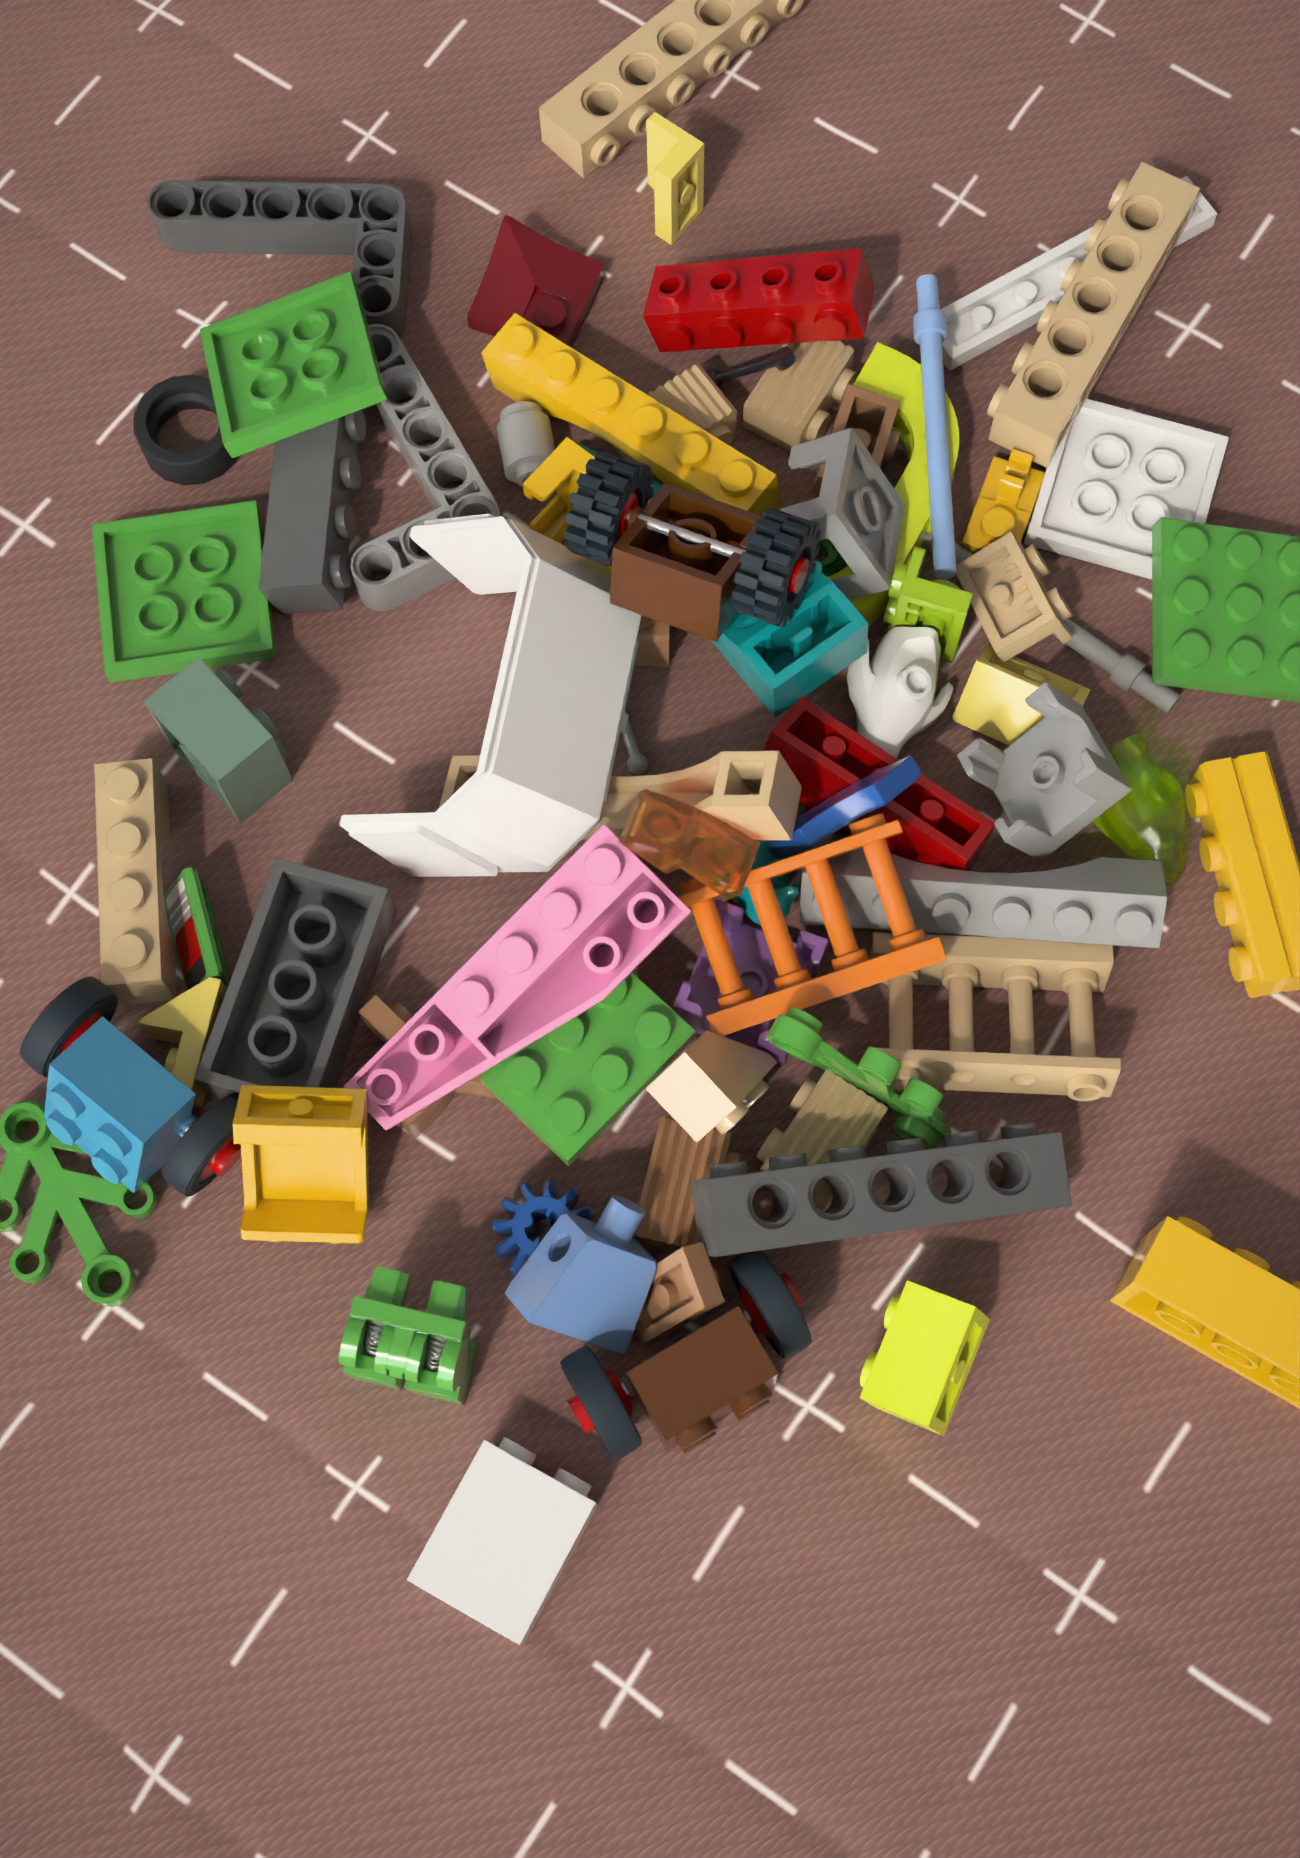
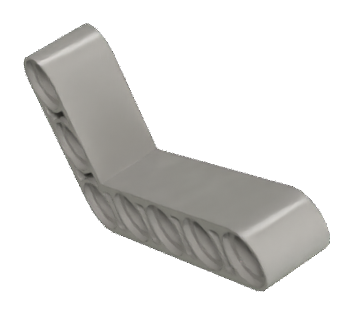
(431, 466)

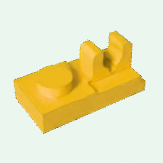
(1004, 501)

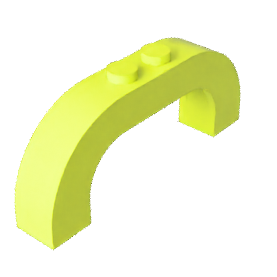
(900, 378)

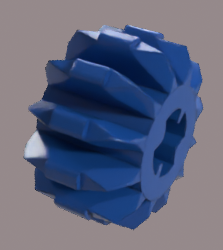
(527, 1215)

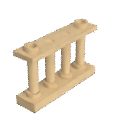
(1019, 969)

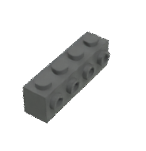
(312, 517)

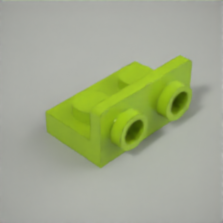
(927, 604)

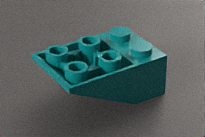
(801, 656)

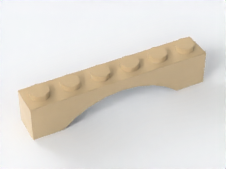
(739, 787)

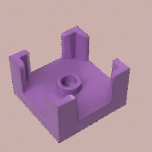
(757, 970)

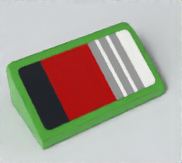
(195, 930)

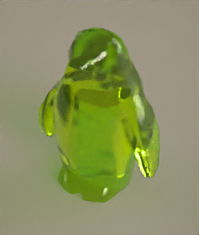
(1150, 817)

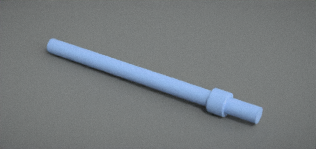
(929, 333)

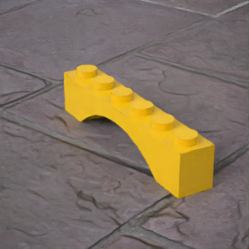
(571, 387)

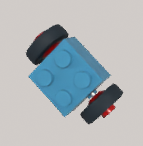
(121, 1100)

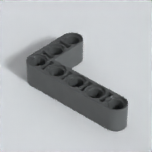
(298, 220)

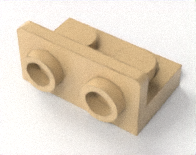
(1012, 596)

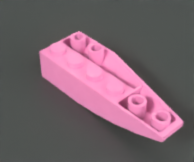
(528, 979)

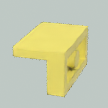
(676, 176)
(997, 694)

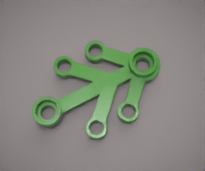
(916, 1107)
(62, 1194)

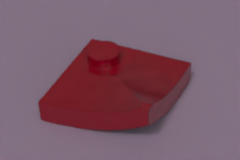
(536, 281)

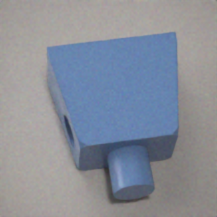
(588, 1277)

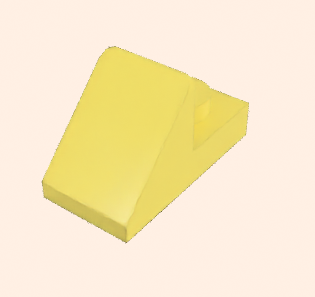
(189, 1023)

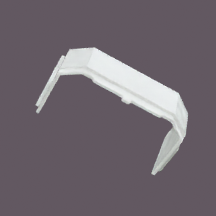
(550, 714)

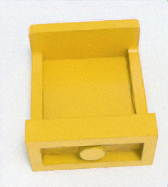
(303, 1163)

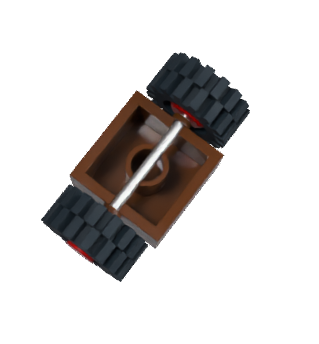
(687, 553)

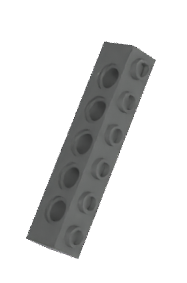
(1031, 1182)

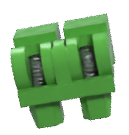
(397, 1343)

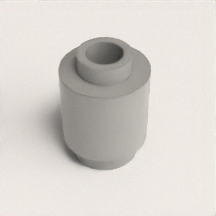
(524, 439)

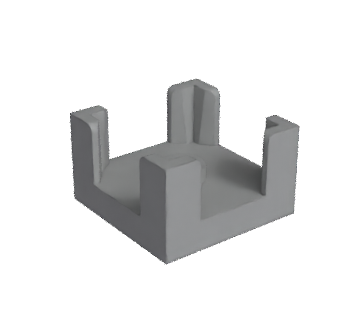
(853, 510)
(1050, 777)

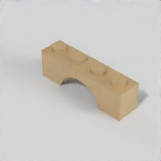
(133, 920)

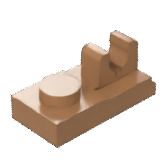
(679, 1293)

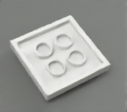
(1117, 480)

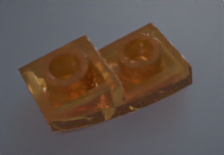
(687, 838)

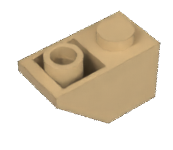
(712, 1084)

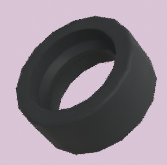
(156, 408)

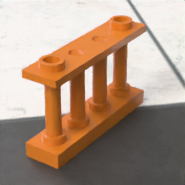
(851, 966)

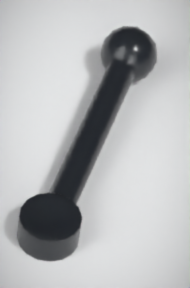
(781, 360)

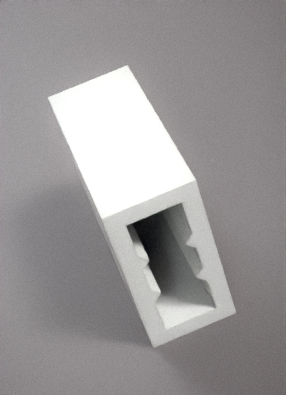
(504, 1539)

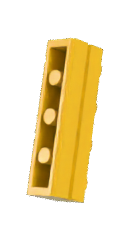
(1254, 869)

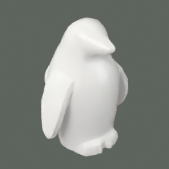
(898, 687)

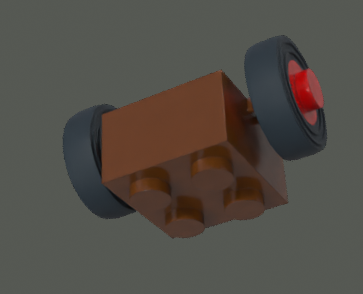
(701, 1375)

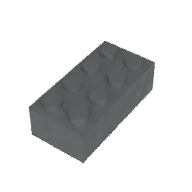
(298, 982)

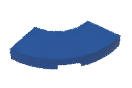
(847, 806)

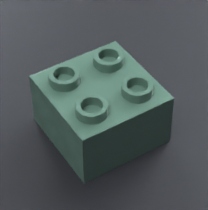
(221, 738)

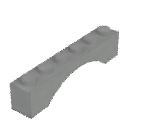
(1082, 903)

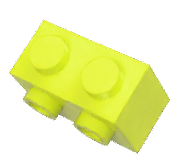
(923, 1357)

